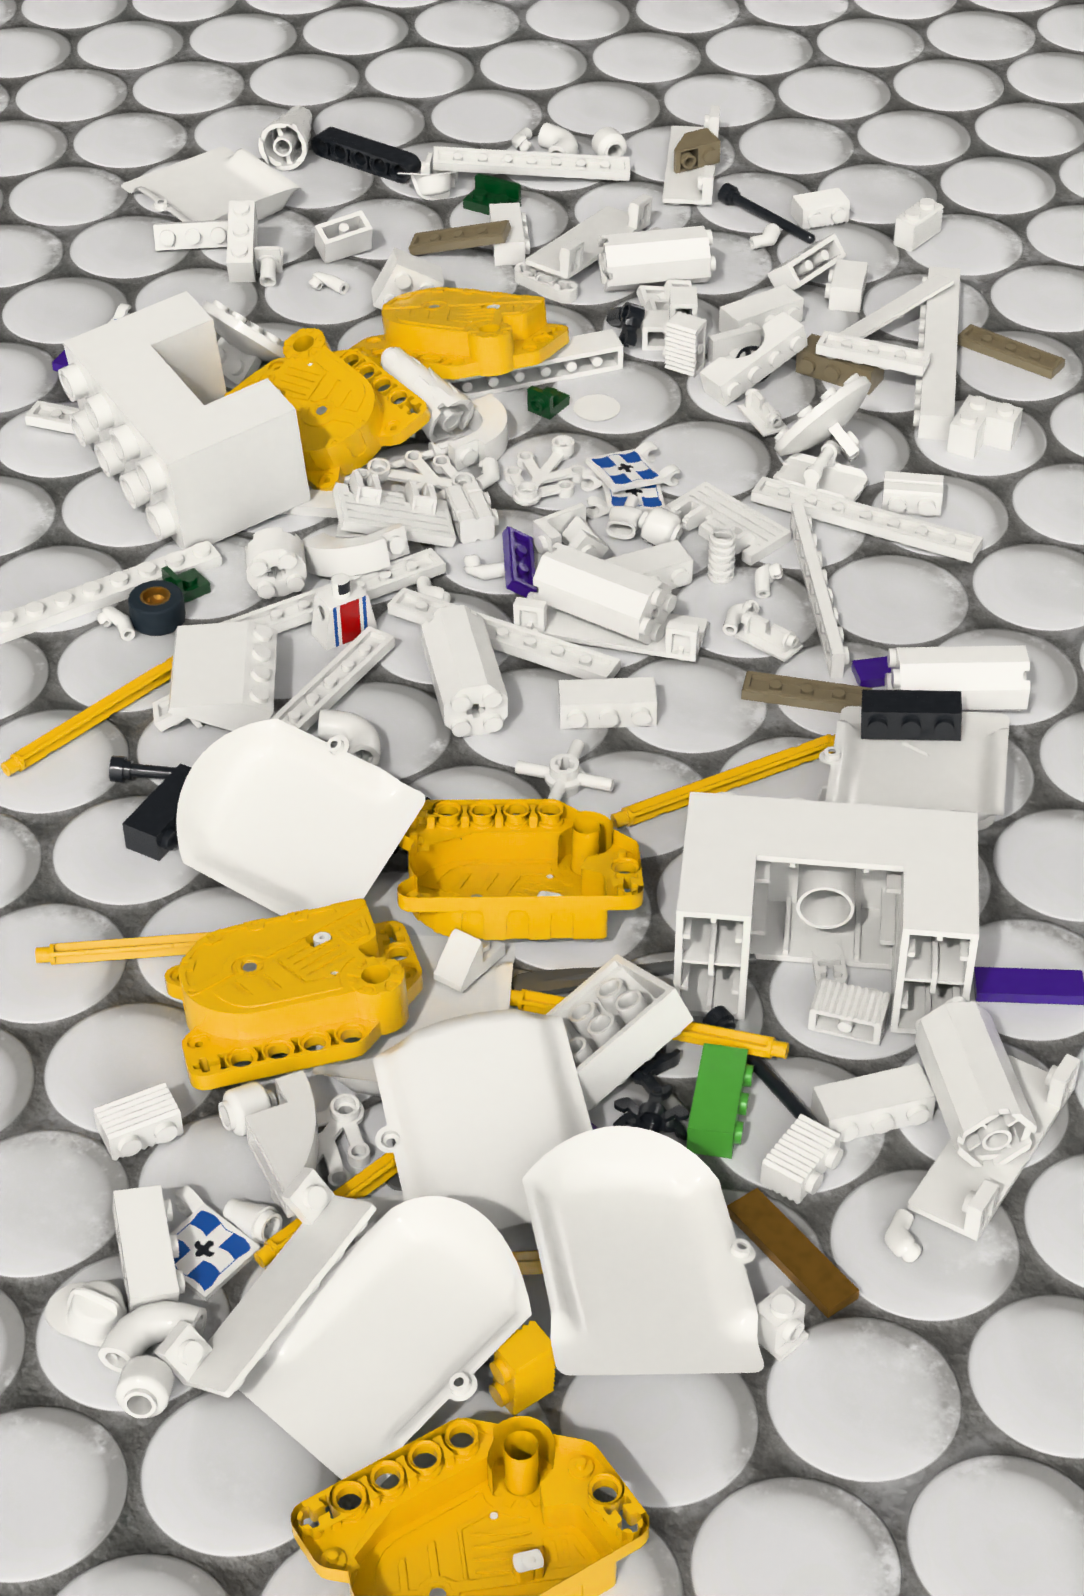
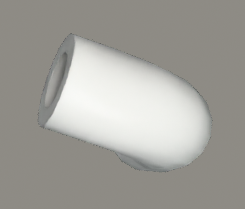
(557, 139)
(362, 736)
(146, 1327)

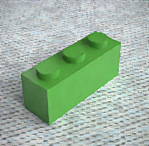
(719, 1101)

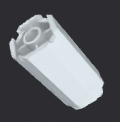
(654, 257)
(604, 593)
(464, 672)
(986, 675)
(974, 1083)

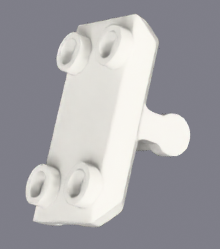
(823, 473)

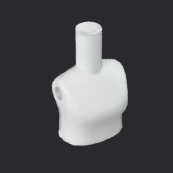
(624, 519)

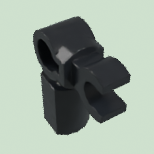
(630, 318)

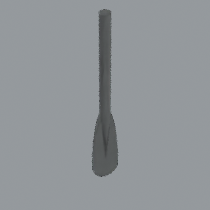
(569, 979)

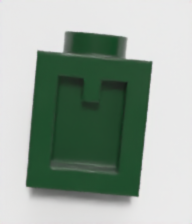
(546, 401)
(190, 582)

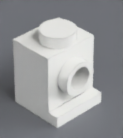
(781, 1323)

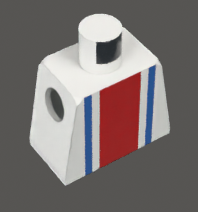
(341, 612)

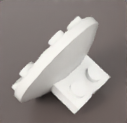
(241, 344)
(827, 421)

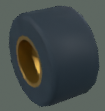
(156, 607)

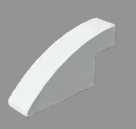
(286, 1134)

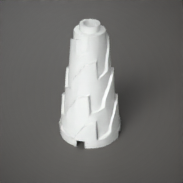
(287, 139)
(445, 402)

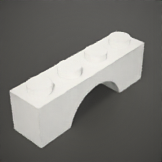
(731, 377)

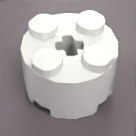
(275, 563)

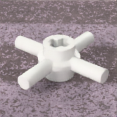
(565, 774)

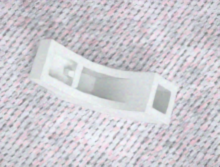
(489, 434)
(356, 555)

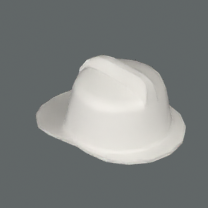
(432, 186)
(86, 1310)

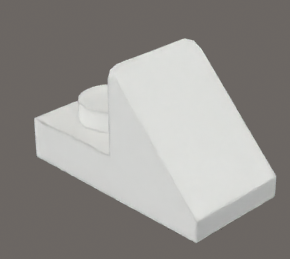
(466, 959)

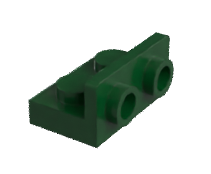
(491, 191)

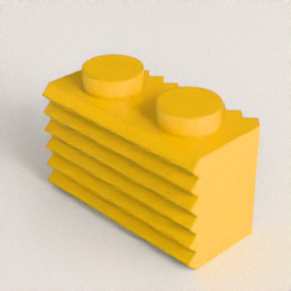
(523, 1369)

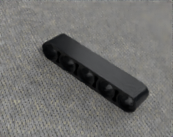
(365, 154)

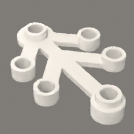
(382, 468)
(530, 492)
(345, 1115)

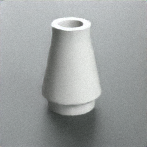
(253, 1219)

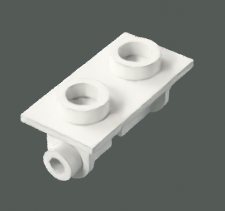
(761, 413)
(773, 641)

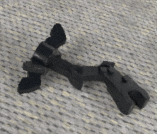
(652, 1114)

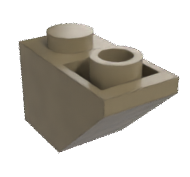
(696, 150)

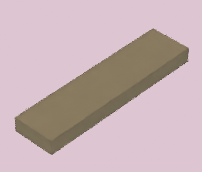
(460, 237)
(1011, 351)
(800, 692)

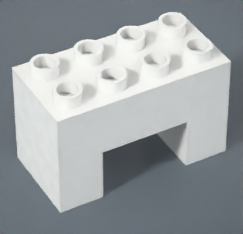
(161, 420)
(811, 873)

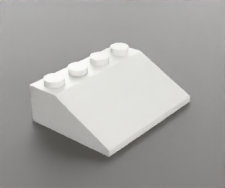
(223, 673)
(618, 1024)

